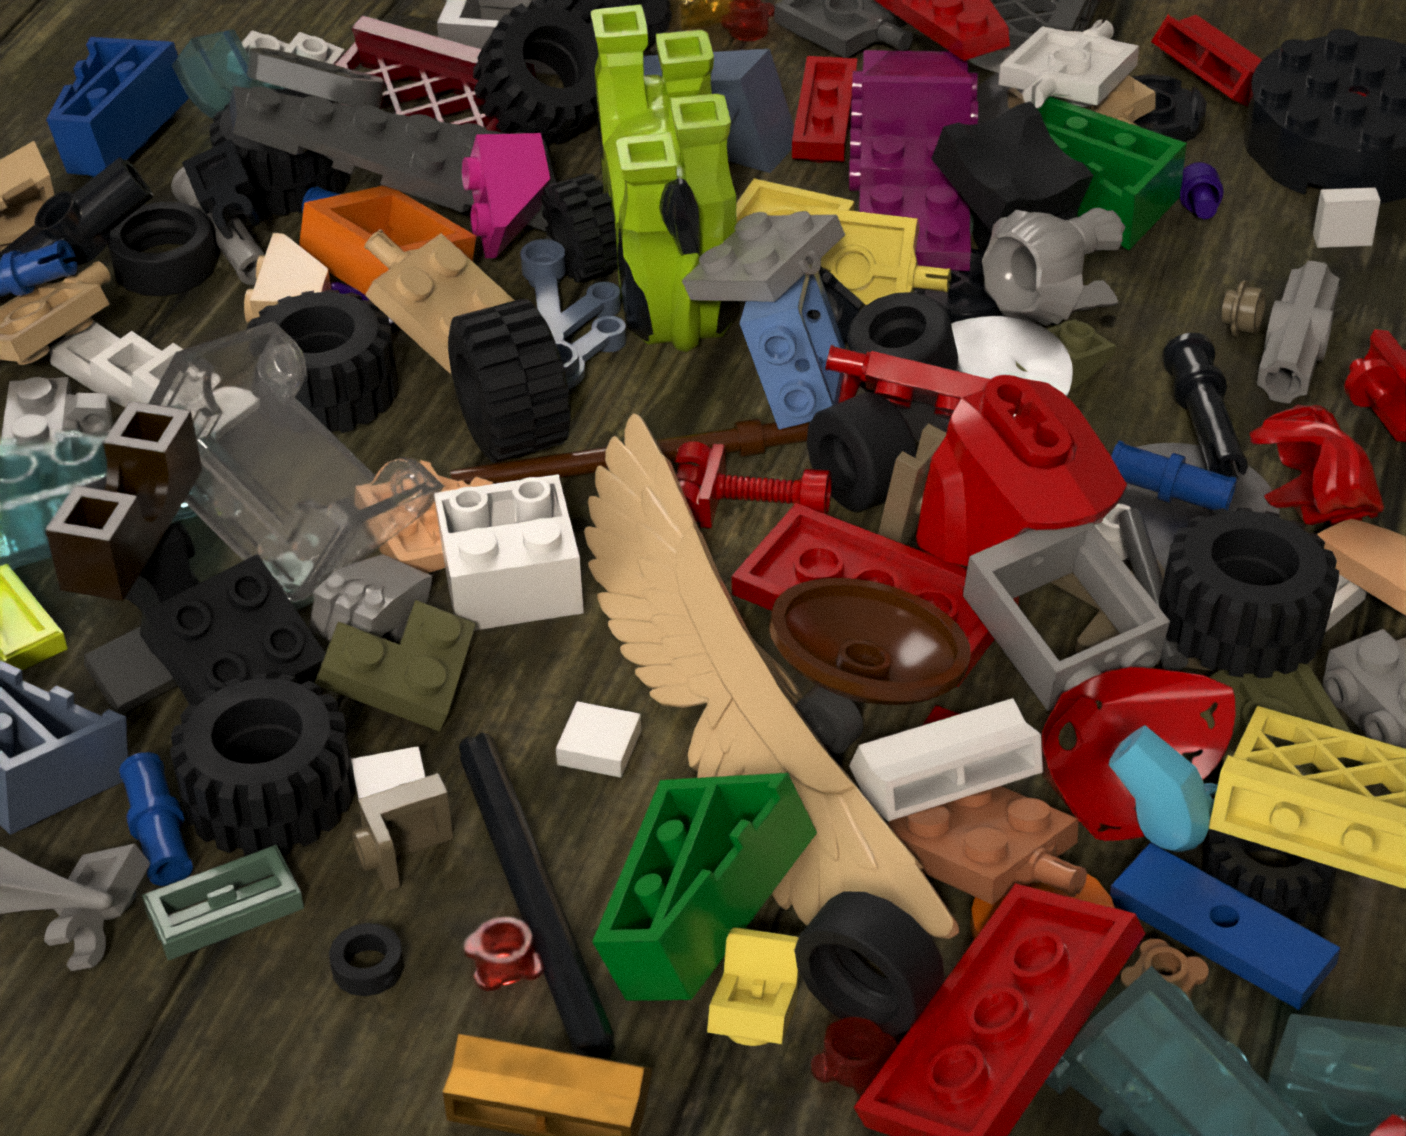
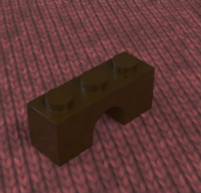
(109, 534)

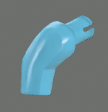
(1167, 791)

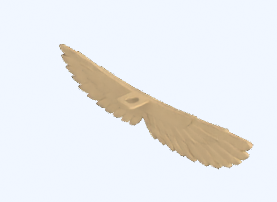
(698, 651)

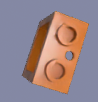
(340, 226)

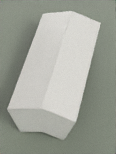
(947, 760)

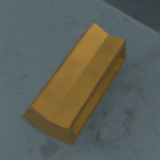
(543, 1090)

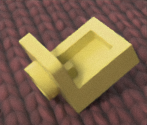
(756, 988)

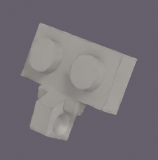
(46, 406)

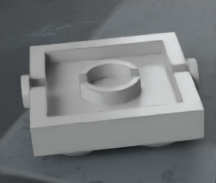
(763, 257)

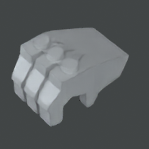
(368, 596)

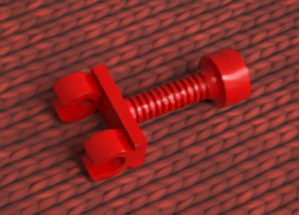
(810, 491)

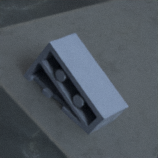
(756, 105)
(52, 751)

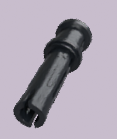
(1201, 390)

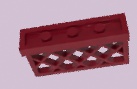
(421, 58)

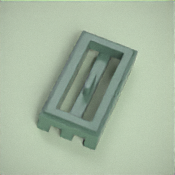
(227, 909)

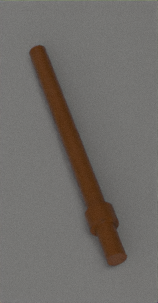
(746, 438)

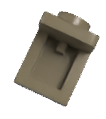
(401, 823)

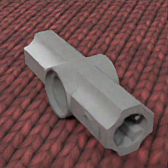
(1298, 332)

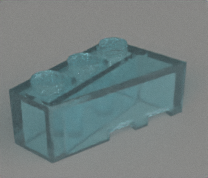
(1169, 1072)

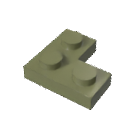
(401, 678)

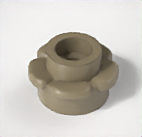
(1244, 308)

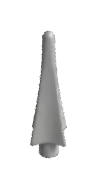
(34, 888)

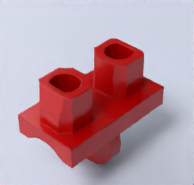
(1381, 382)

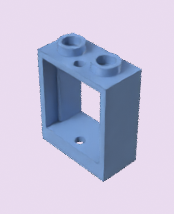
(794, 350)

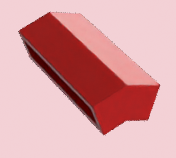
(1209, 55)

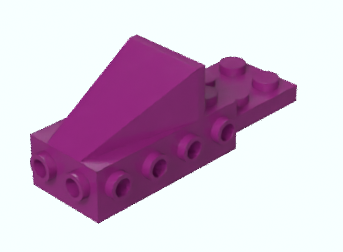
(895, 126)

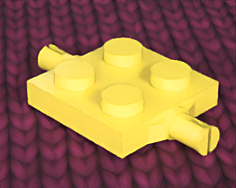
(879, 255)

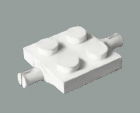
(1069, 65)

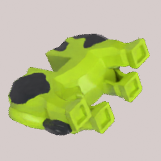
(663, 174)

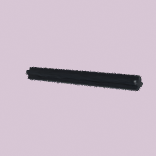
(537, 898)

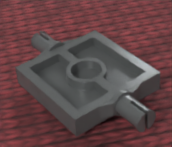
(843, 24)

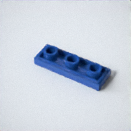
(1225, 925)

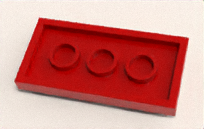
(818, 546)
(1001, 1018)

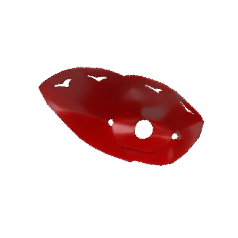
(1130, 699)

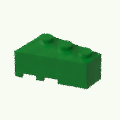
(1132, 167)
(693, 874)

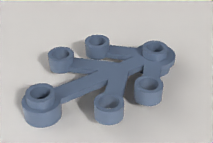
(543, 267)

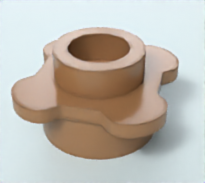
(1181, 970)

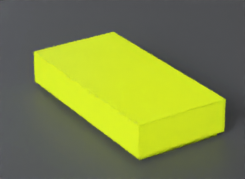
(25, 627)

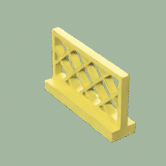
(1318, 814)

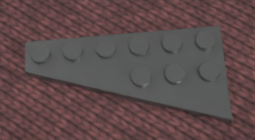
(409, 151)

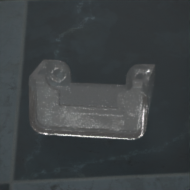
(275, 472)

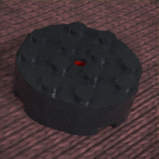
(1331, 114)

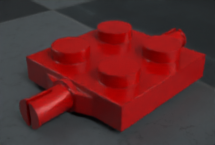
(906, 379)

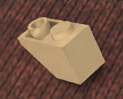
(284, 273)

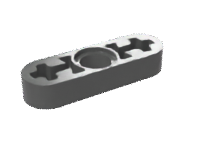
(315, 77)

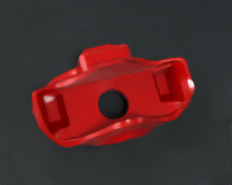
(1335, 470)

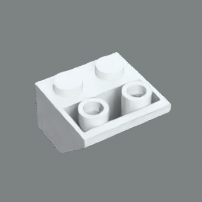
(510, 552)

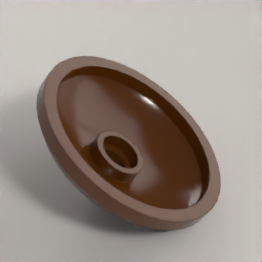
(869, 641)

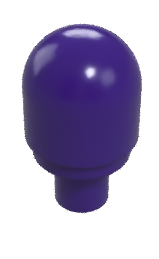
(1201, 189)

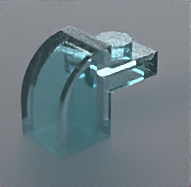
(212, 67)

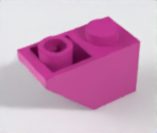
(506, 186)

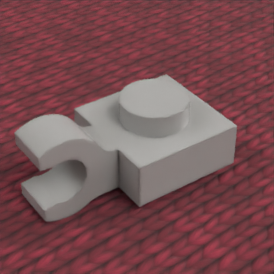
(110, 871)

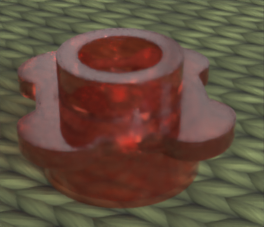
(748, 19)
(503, 938)
(852, 1039)

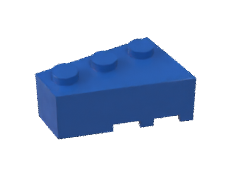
(115, 102)

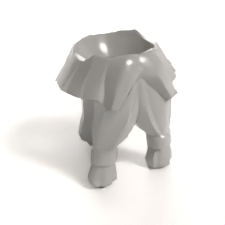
(1038, 264)

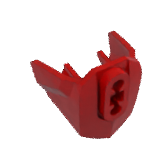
(1015, 472)

